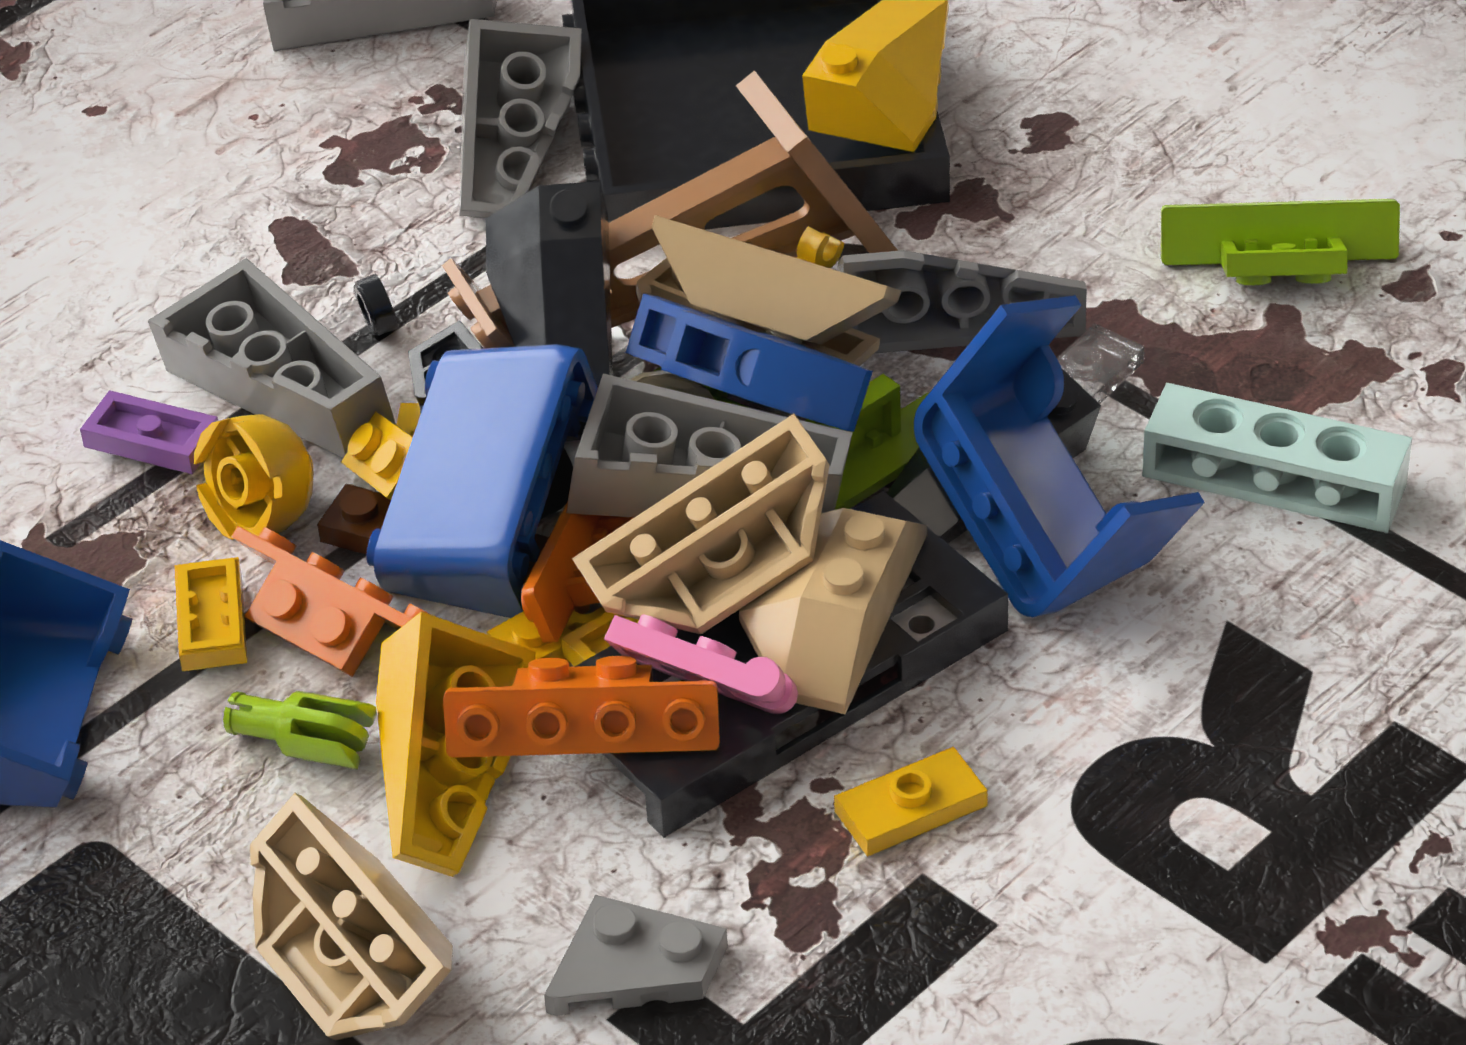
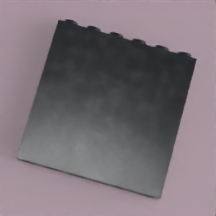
(667, 104)

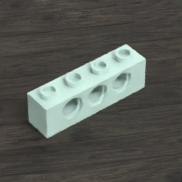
(1276, 457)

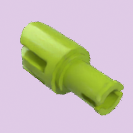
(305, 725)

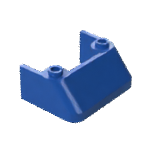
(1015, 478)

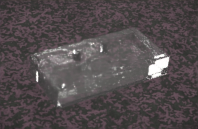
(1101, 361)

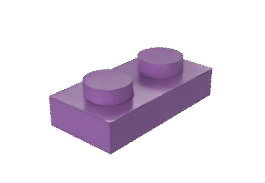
(145, 431)

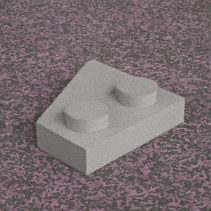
(635, 958)

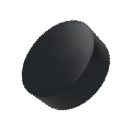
(375, 305)

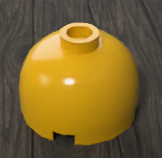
(253, 474)

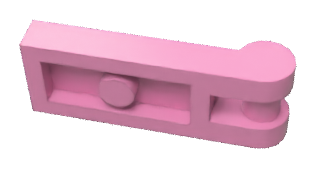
(655, 642)

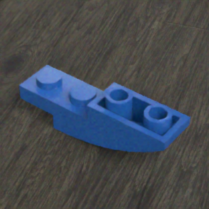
(748, 363)

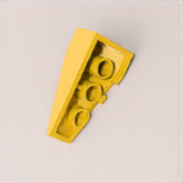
(880, 75)
(432, 797)

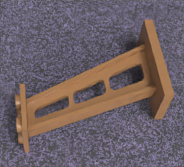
(780, 161)

